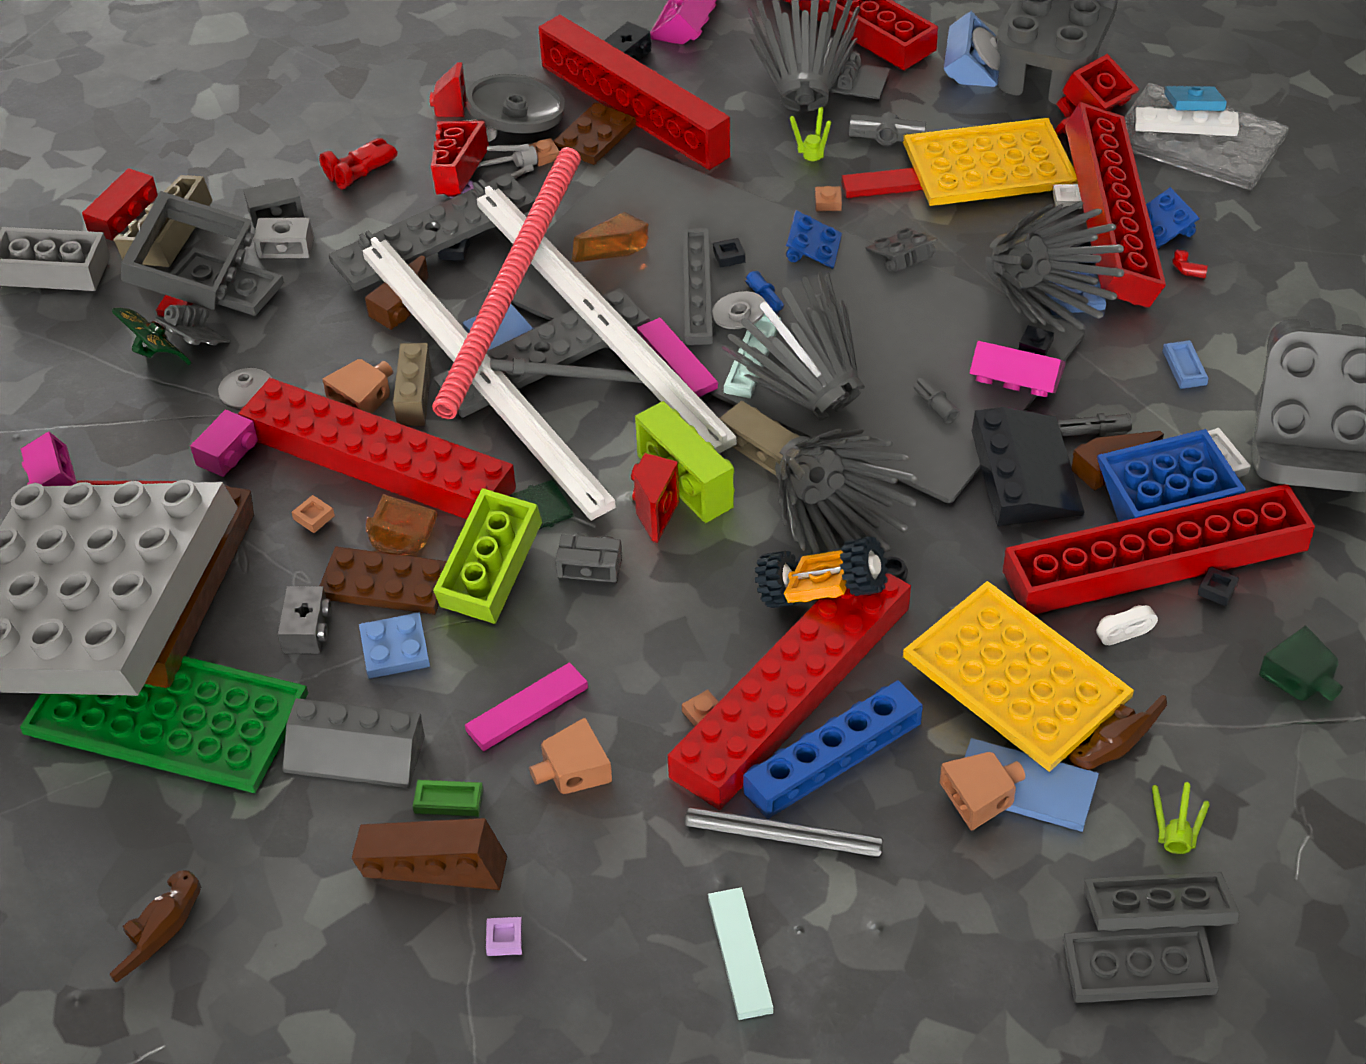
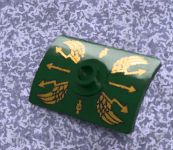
(150, 333)

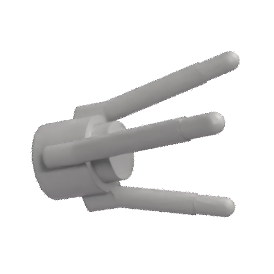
(524, 157)

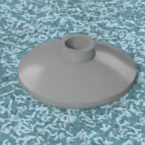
(985, 45)
(736, 306)
(241, 386)

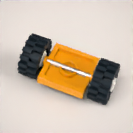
(822, 575)

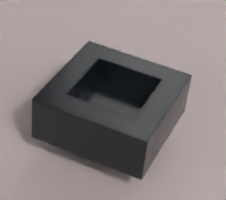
(455, 252)
(729, 252)
(1036, 340)
(1218, 586)

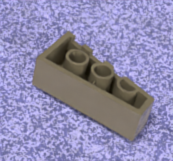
(173, 233)

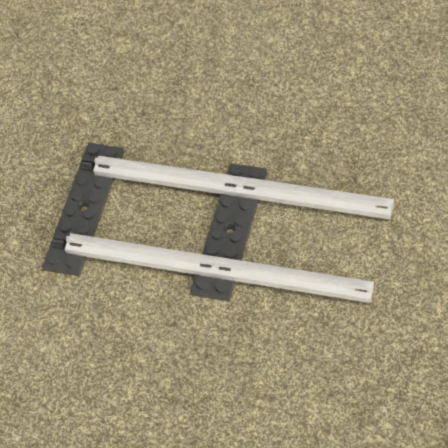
(590, 326)

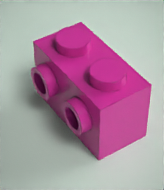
(224, 443)
(48, 462)

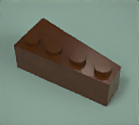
(432, 852)

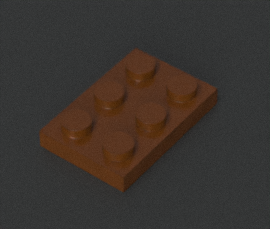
(596, 132)

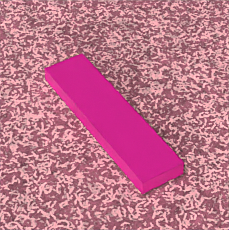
(677, 356)
(526, 706)

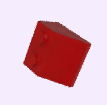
(1099, 84)
(655, 493)

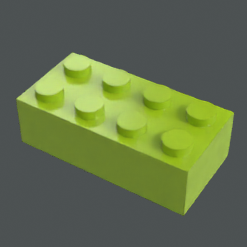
(702, 471)
(488, 556)

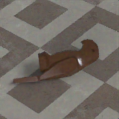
(1116, 735)
(159, 921)

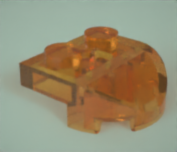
(400, 526)

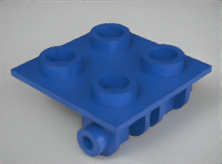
(1170, 216)
(813, 240)

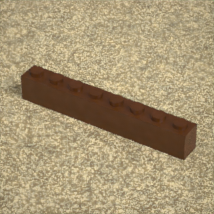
(203, 594)

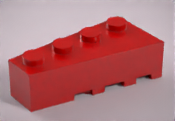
(457, 154)

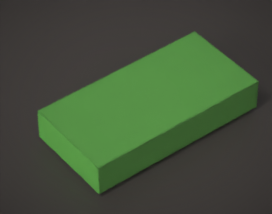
(448, 797)

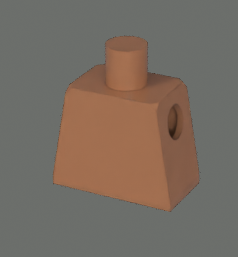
(359, 385)
(573, 760)
(980, 786)

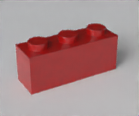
(120, 203)

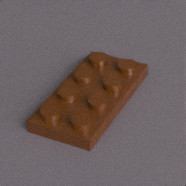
(382, 580)

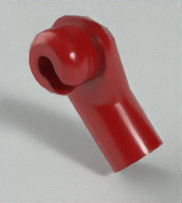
(1186, 267)

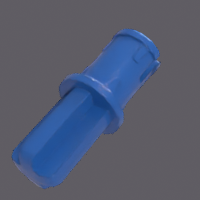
(764, 289)

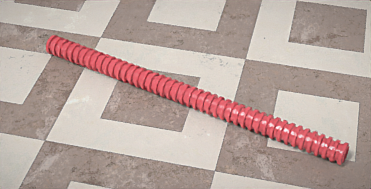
(506, 285)

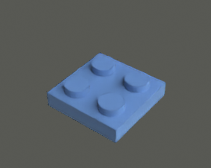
(394, 645)

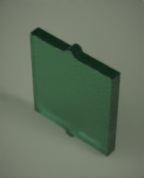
(549, 500)

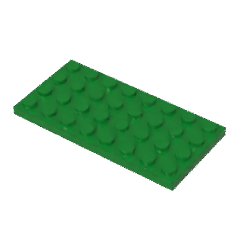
(205, 726)

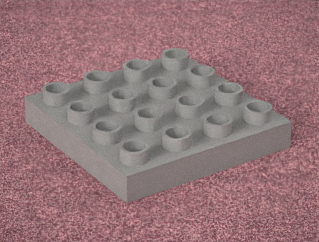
(100, 580)

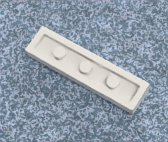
(1186, 121)

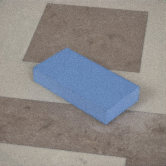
(1185, 364)

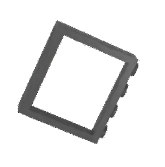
(197, 215)

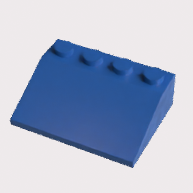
(1167, 475)

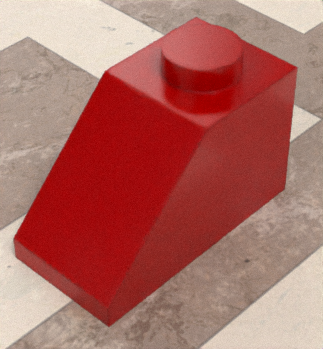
(450, 94)

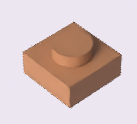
(546, 151)
(828, 198)
(313, 513)
(699, 706)

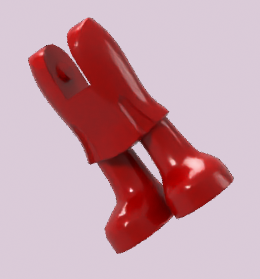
(357, 163)

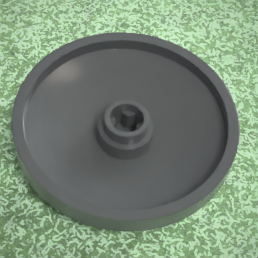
(515, 103)

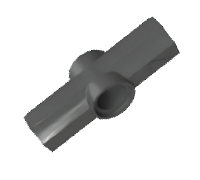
(885, 129)

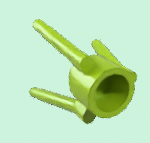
(813, 145)
(1178, 835)

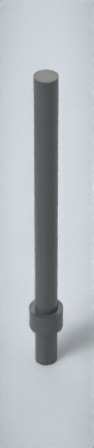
(519, 367)

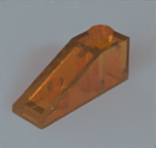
(611, 239)

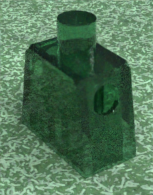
(1302, 667)

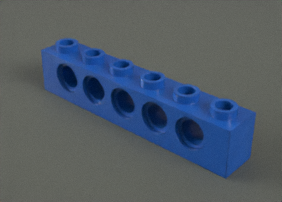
(854, 736)

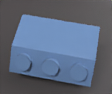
(961, 57)

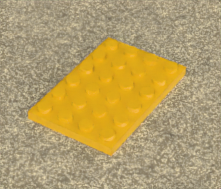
(989, 161)
(1018, 675)

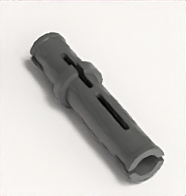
(1095, 425)

